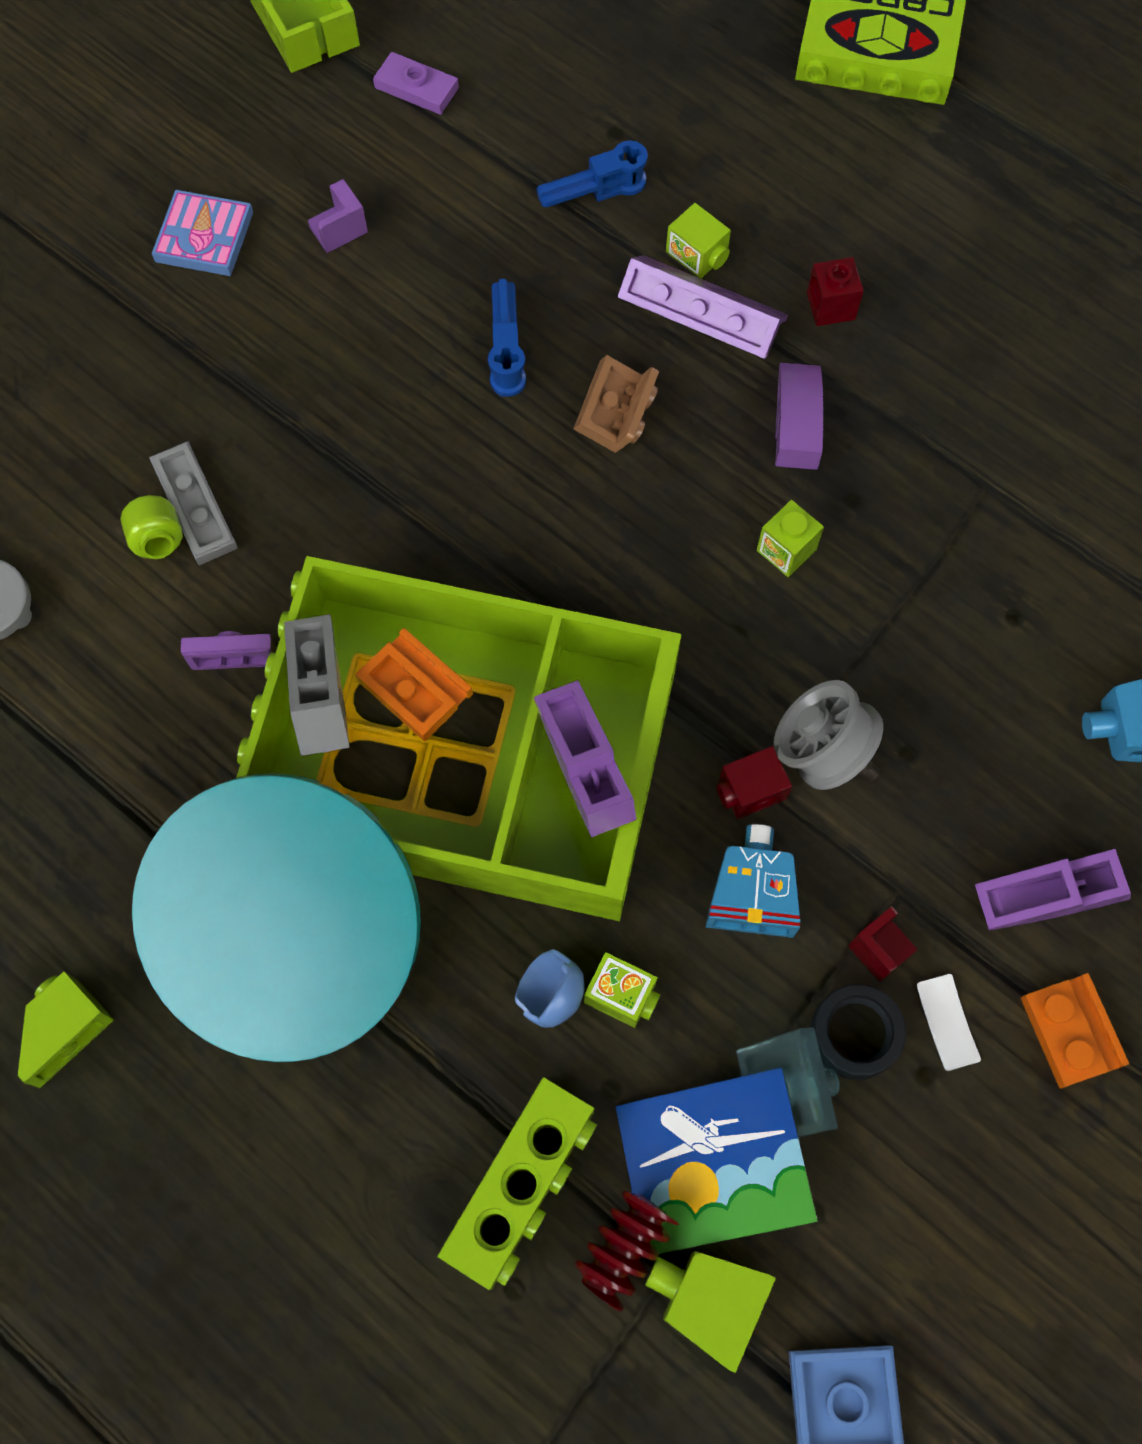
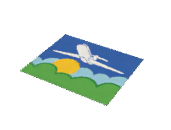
(719, 1160)

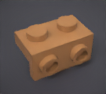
(616, 404)

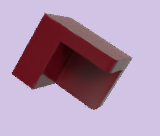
(882, 945)

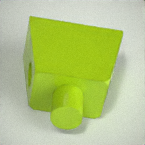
(712, 1303)

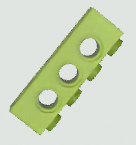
(465, 1246)

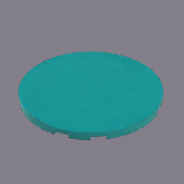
(276, 917)

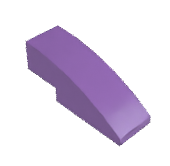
(799, 416)
(585, 758)
(1053, 890)

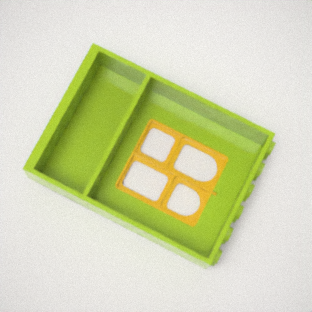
(527, 826)

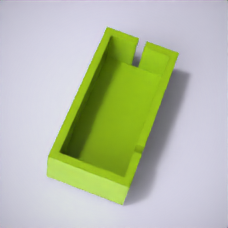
(308, 28)

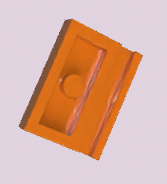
(414, 684)
(1074, 1030)

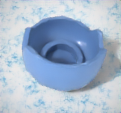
(550, 989)

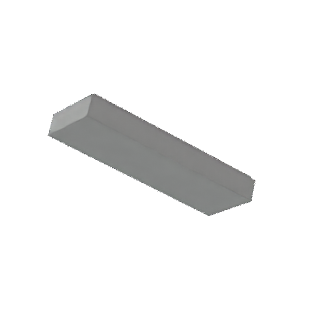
(194, 503)

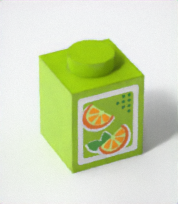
(698, 241)
(789, 538)
(622, 991)

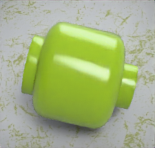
(151, 527)

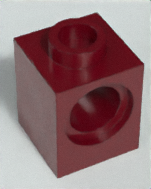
(834, 291)
(753, 783)

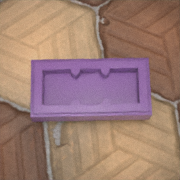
(416, 83)
(227, 650)

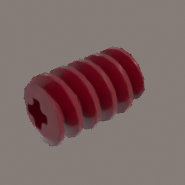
(624, 1248)

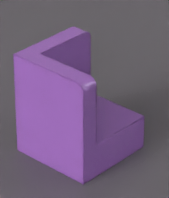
(342, 222)

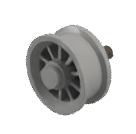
(830, 736)

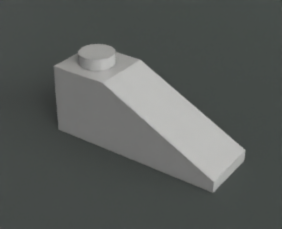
(315, 685)

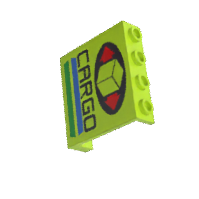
(883, 46)

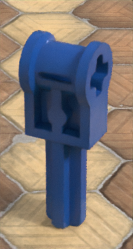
(605, 178)
(506, 357)

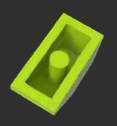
(58, 1027)

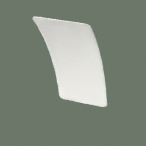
(947, 1022)

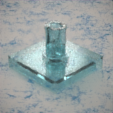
(805, 1077)

